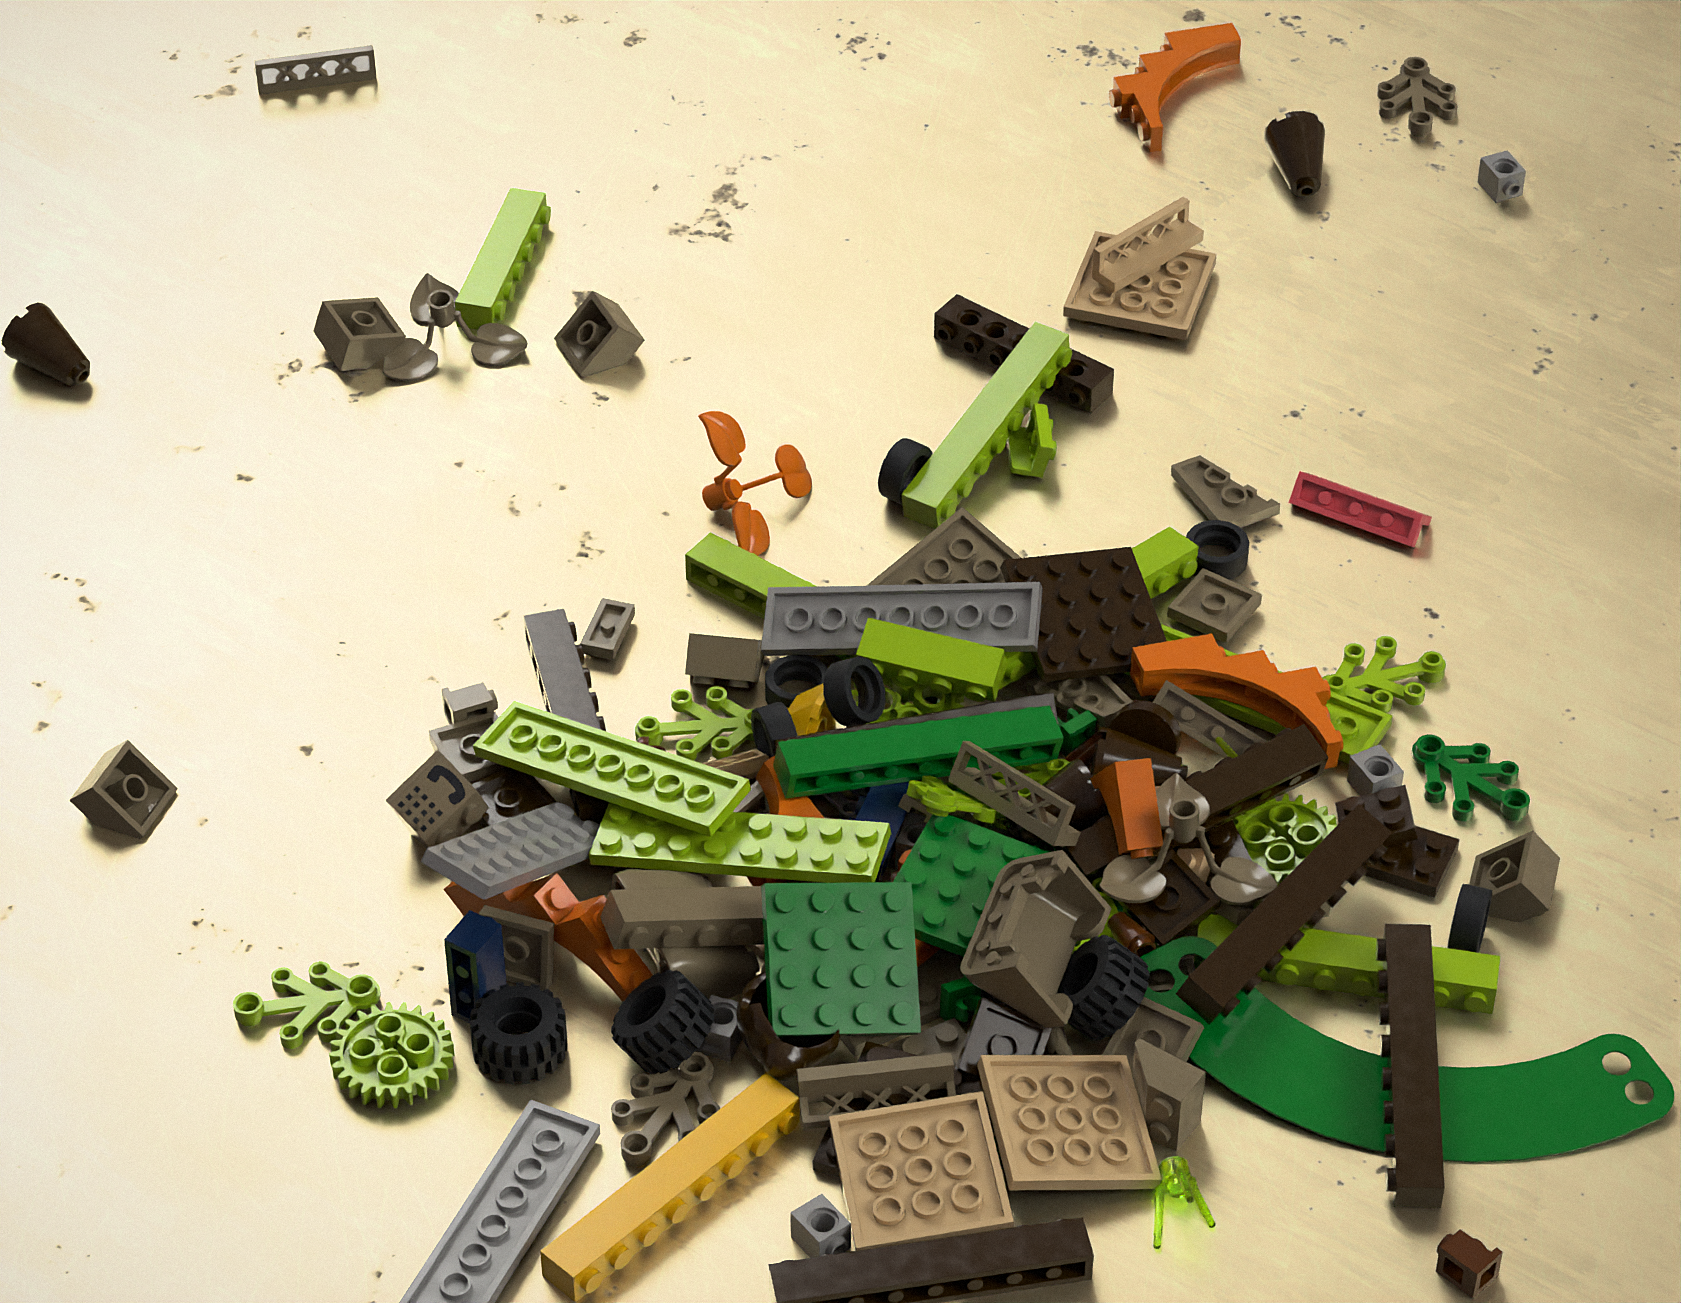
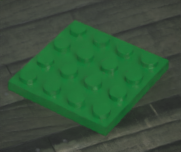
(953, 877)
(840, 959)

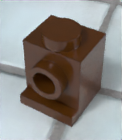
(1467, 1263)

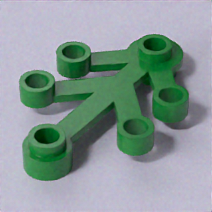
(1433, 754)

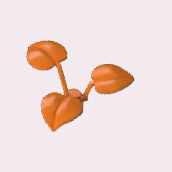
(727, 442)

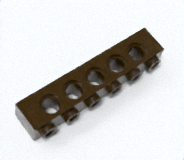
(993, 337)

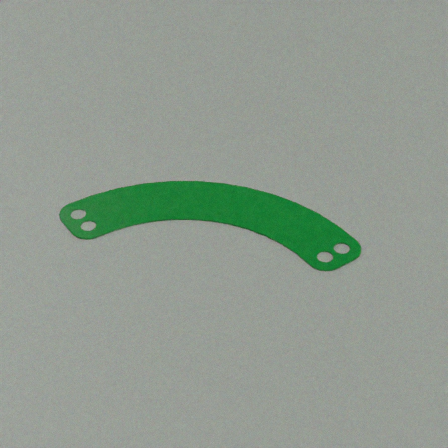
(1485, 1111)

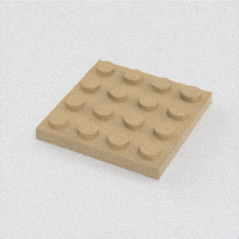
(1156, 303)
(1068, 1122)
(920, 1171)

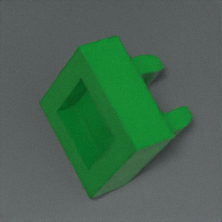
(1076, 729)
(959, 999)

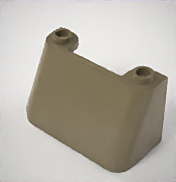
(1030, 932)
(712, 969)

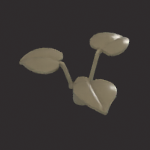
(435, 305)
(1181, 814)

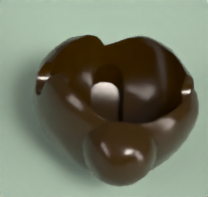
(778, 1054)

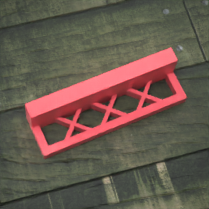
(1358, 508)

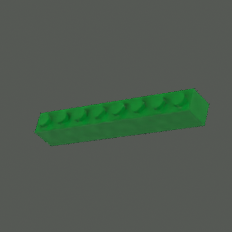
(913, 750)

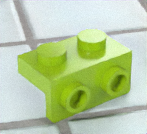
(1032, 445)

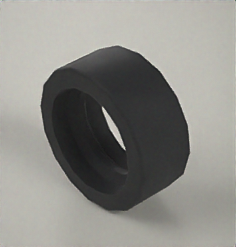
(900, 467)
(1223, 534)
(788, 669)
(839, 694)
(769, 724)
(1470, 918)

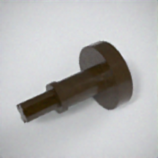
(1149, 724)

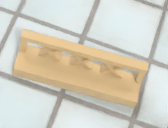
(1145, 251)

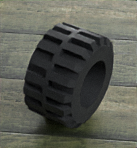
(1104, 986)
(663, 1021)
(521, 1055)

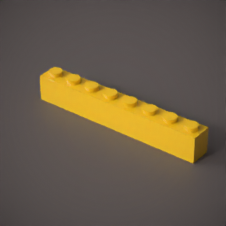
(670, 1187)

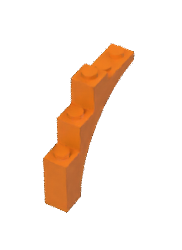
(1161, 73)
(1245, 679)
(575, 928)

